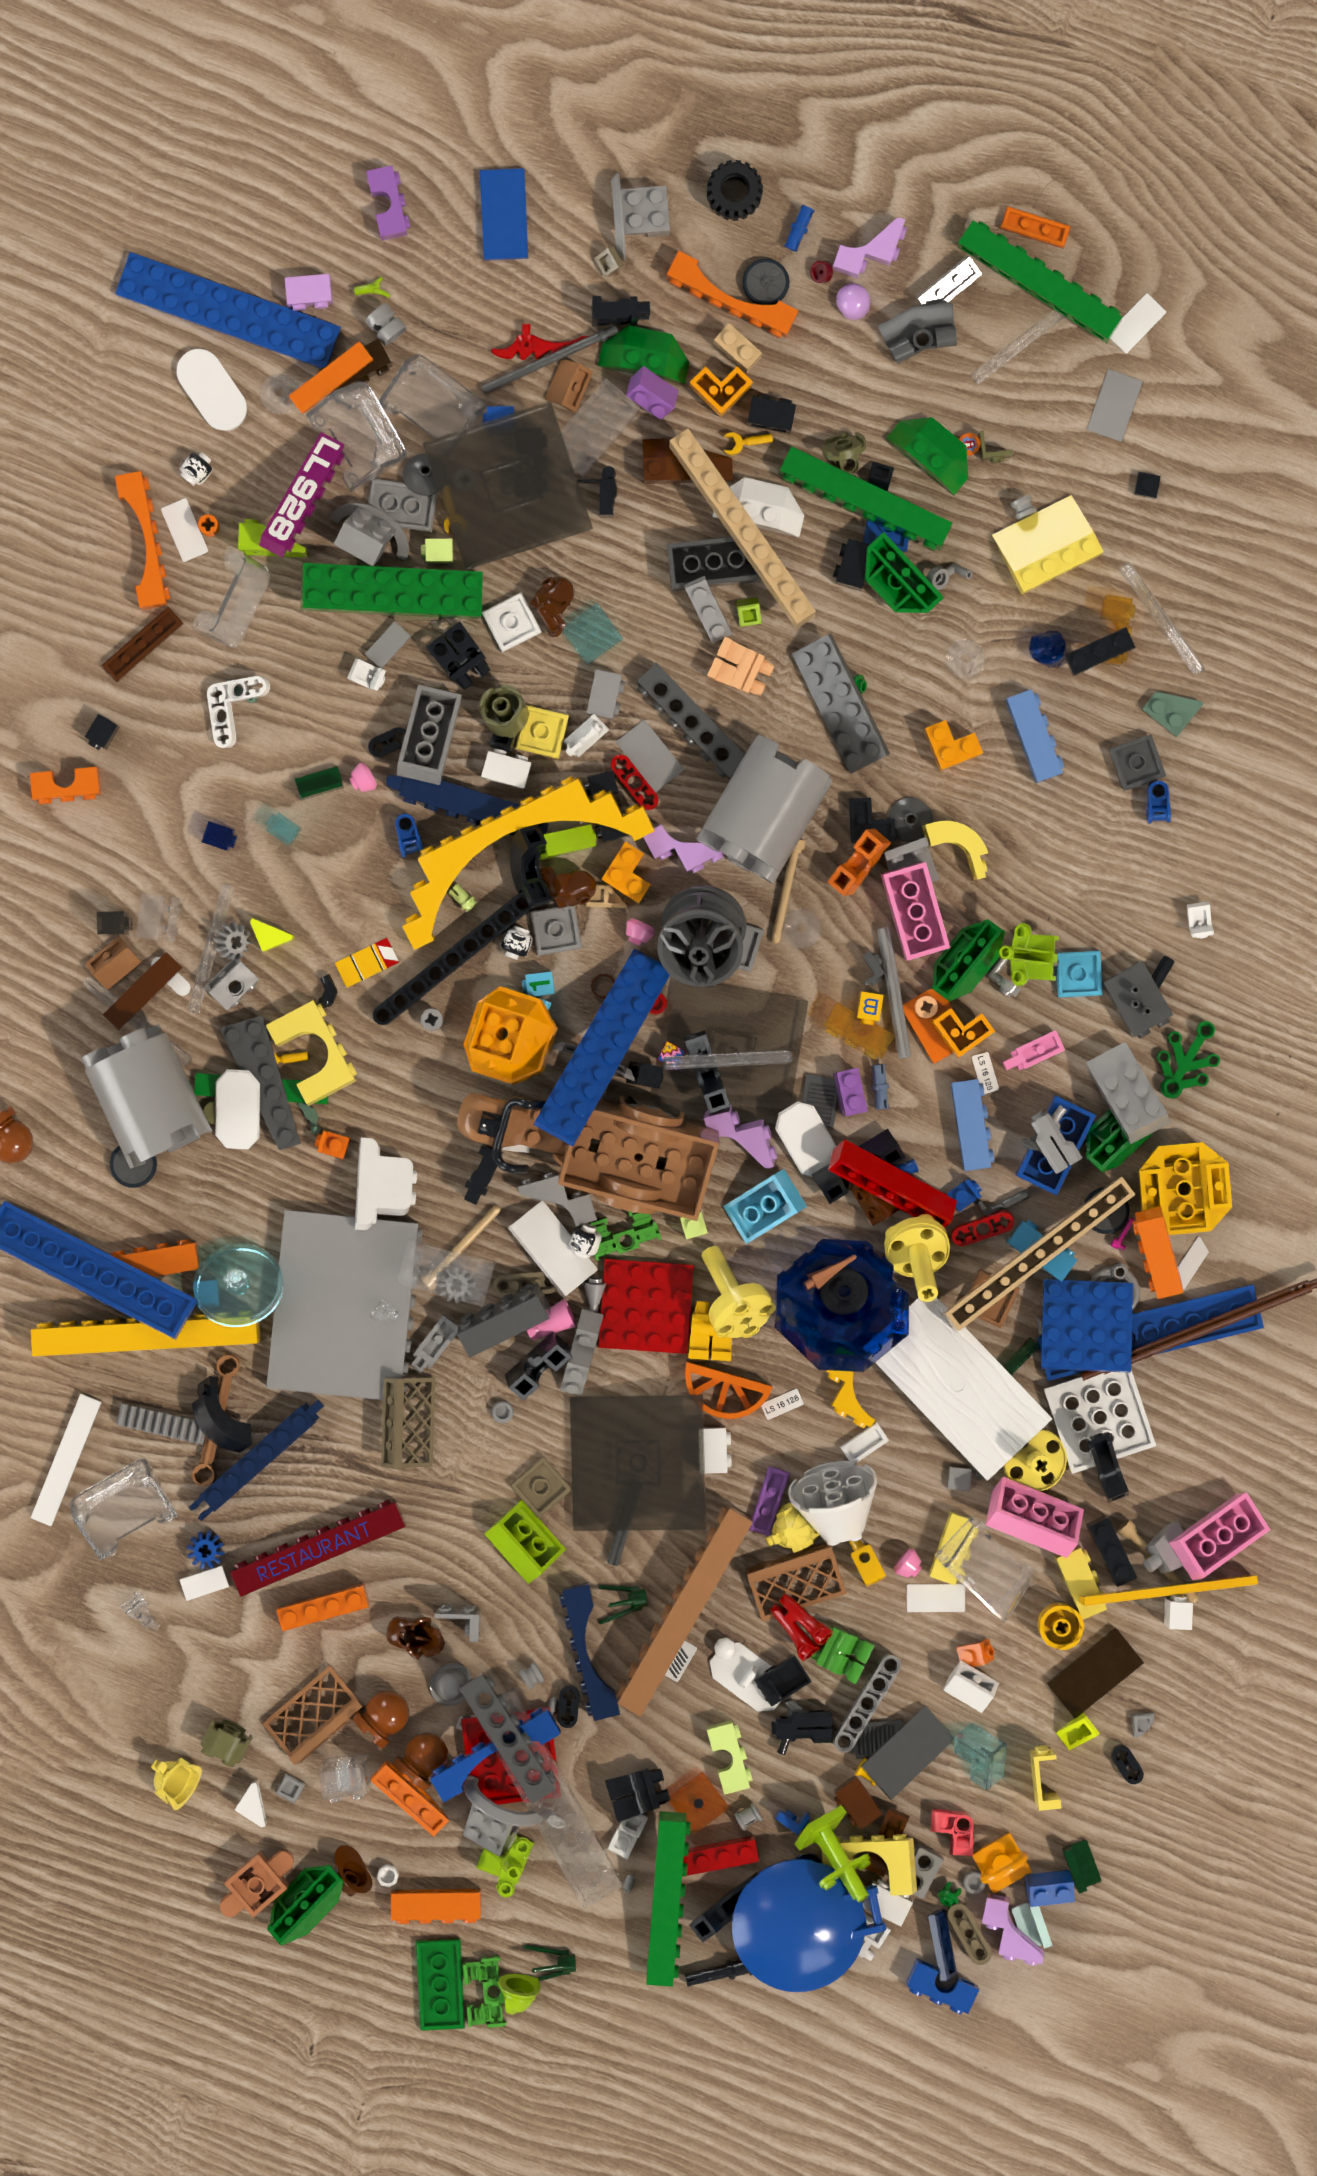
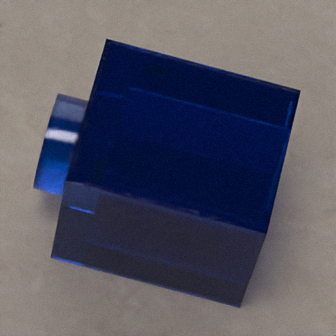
(219, 836)

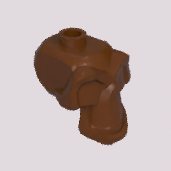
(552, 601)
(569, 888)
(415, 1636)

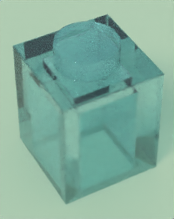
(282, 828)

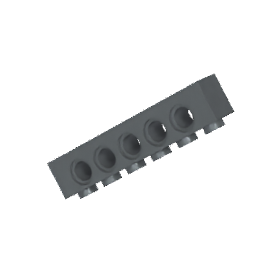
(657, 676)
(534, 1789)

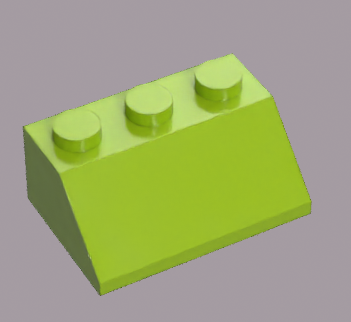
(525, 1541)

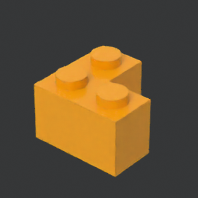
(717, 394)
(946, 750)
(621, 875)
(962, 1037)

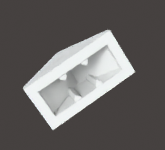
(252, 1805)

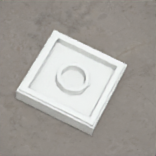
(511, 622)

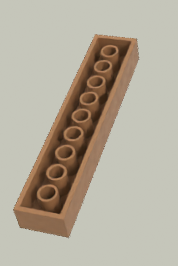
(684, 1609)

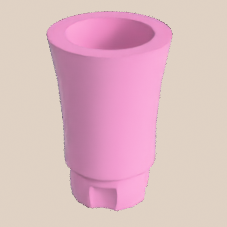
(560, 1319)

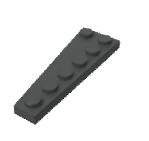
(254, 1052)

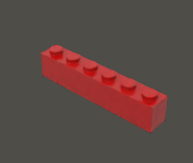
(890, 1183)

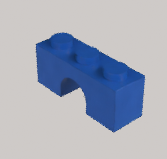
(958, 1996)

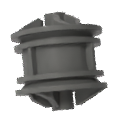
(717, 924)

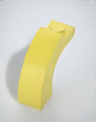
(963, 837)

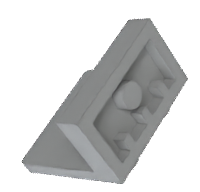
(910, 854)
(468, 1612)

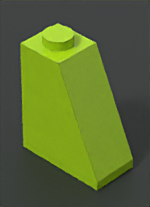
(568, 841)

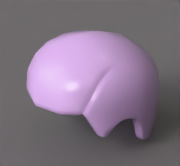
(853, 301)

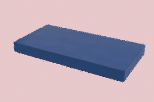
(504, 214)

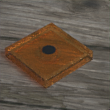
(699, 1802)

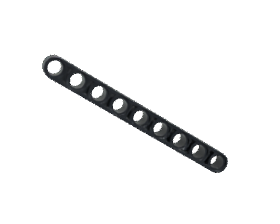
(441, 962)

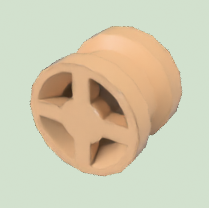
(922, 1008)

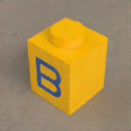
(869, 1007)

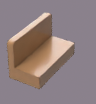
(569, 384)
(112, 963)

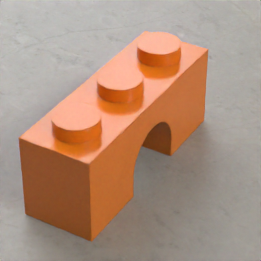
(85, 785)
(853, 872)

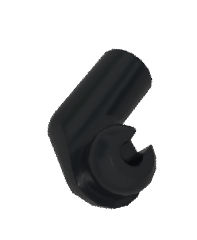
(330, 992)

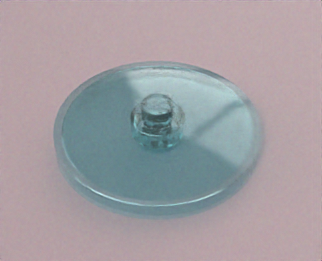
(238, 1285)

